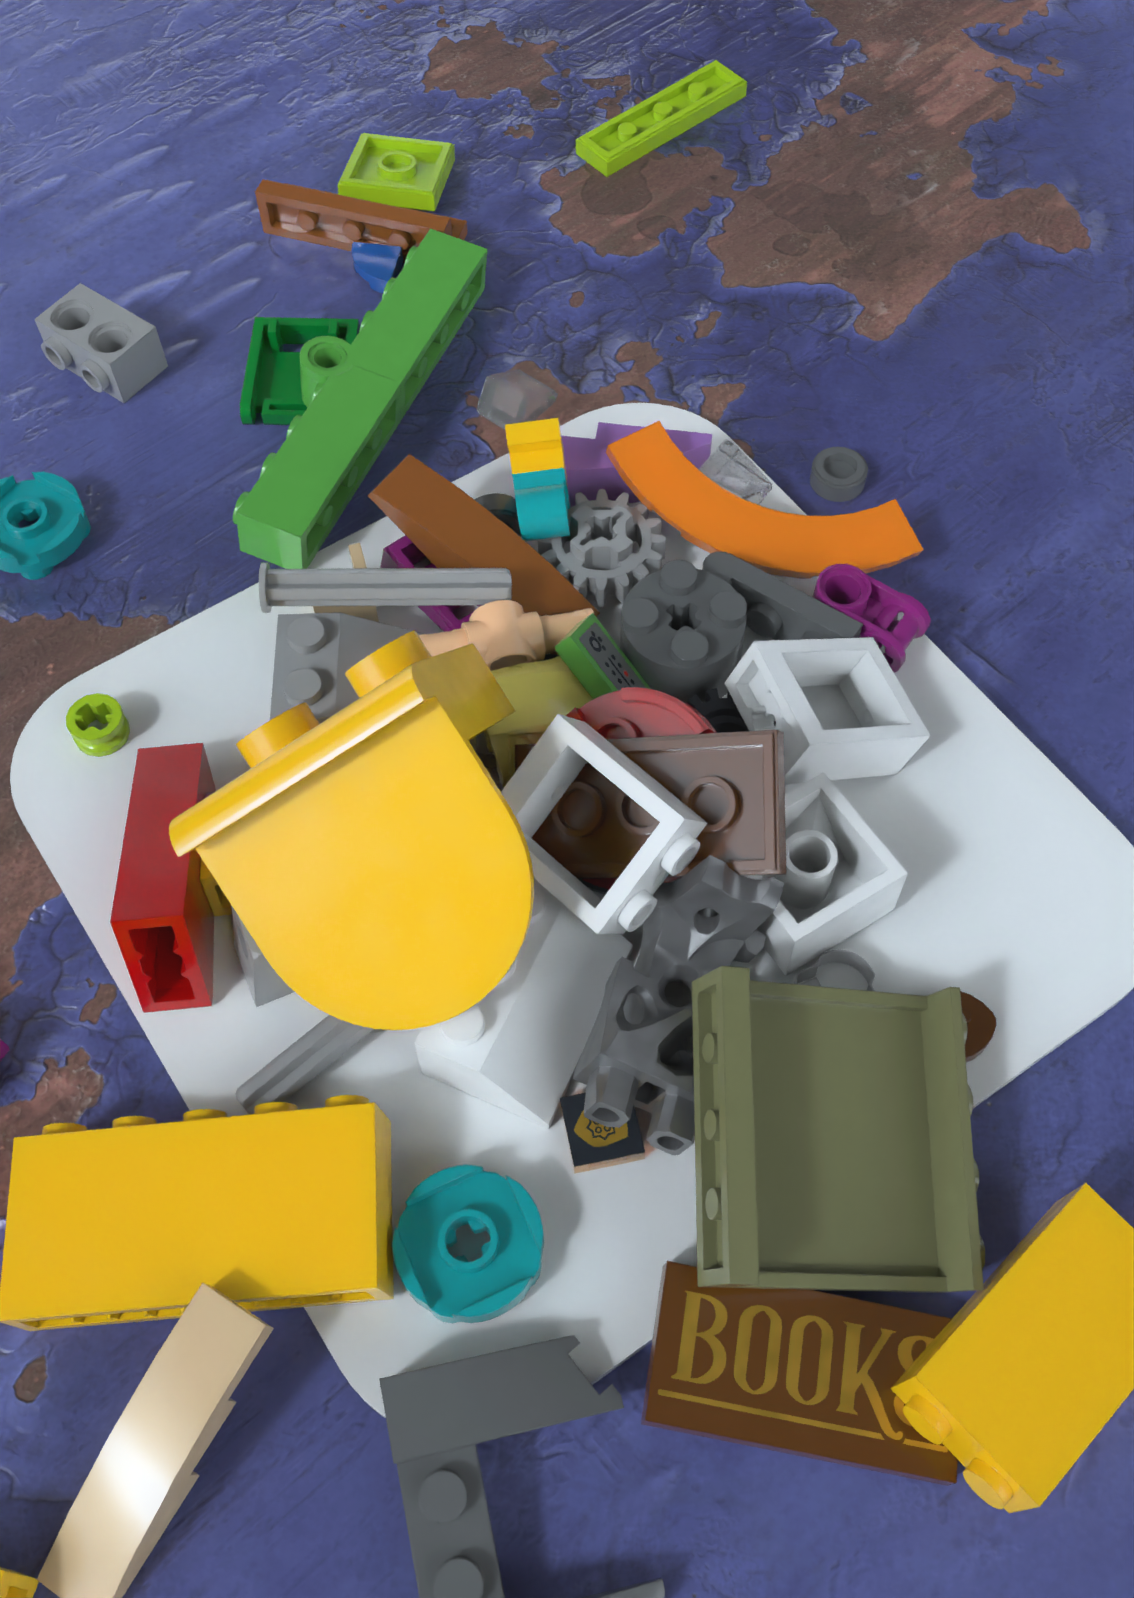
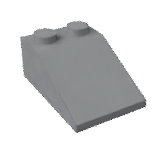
(316, 653)

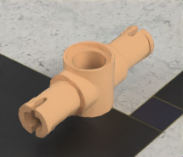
(506, 634)

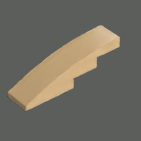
(154, 1449)

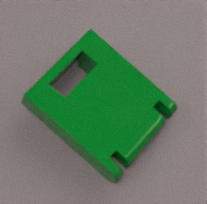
(274, 376)

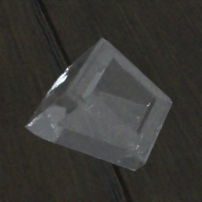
(514, 398)

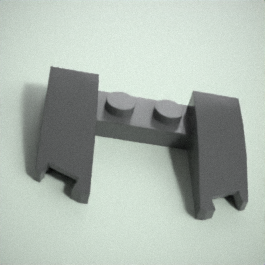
(434, 1433)

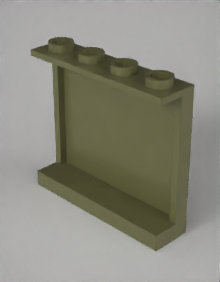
(832, 1138)

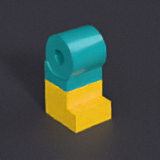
(539, 478)

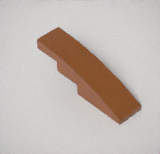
(464, 534)

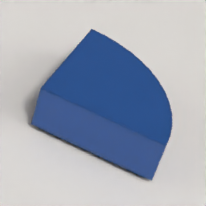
(377, 263)

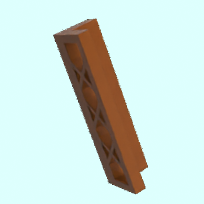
(341, 220)

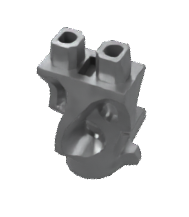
(640, 1038)

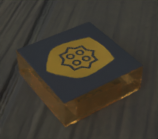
(595, 1145)

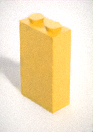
(1033, 1356)

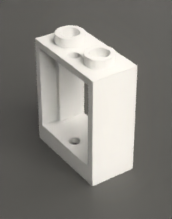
(769, 685)
(668, 850)

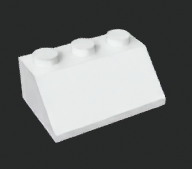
(533, 1026)

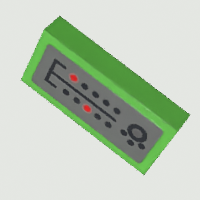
(597, 659)

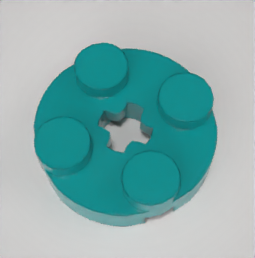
(53, 537)
(509, 1261)

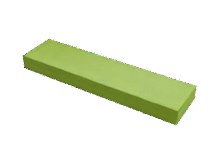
(660, 118)

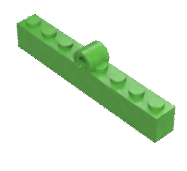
(357, 401)

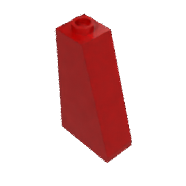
(158, 897)

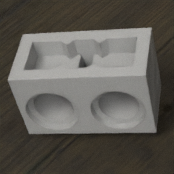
(101, 343)

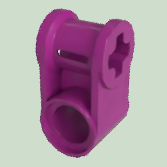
(875, 607)

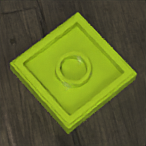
(398, 171)

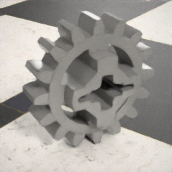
(602, 546)

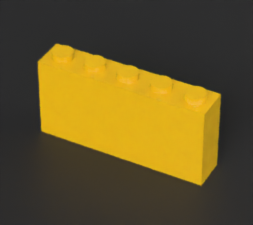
(146, 1211)

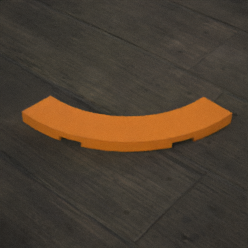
(758, 535)

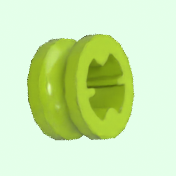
(105, 710)

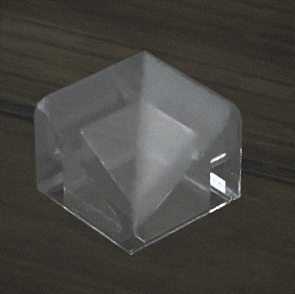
(736, 473)

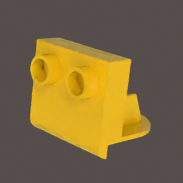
(376, 843)

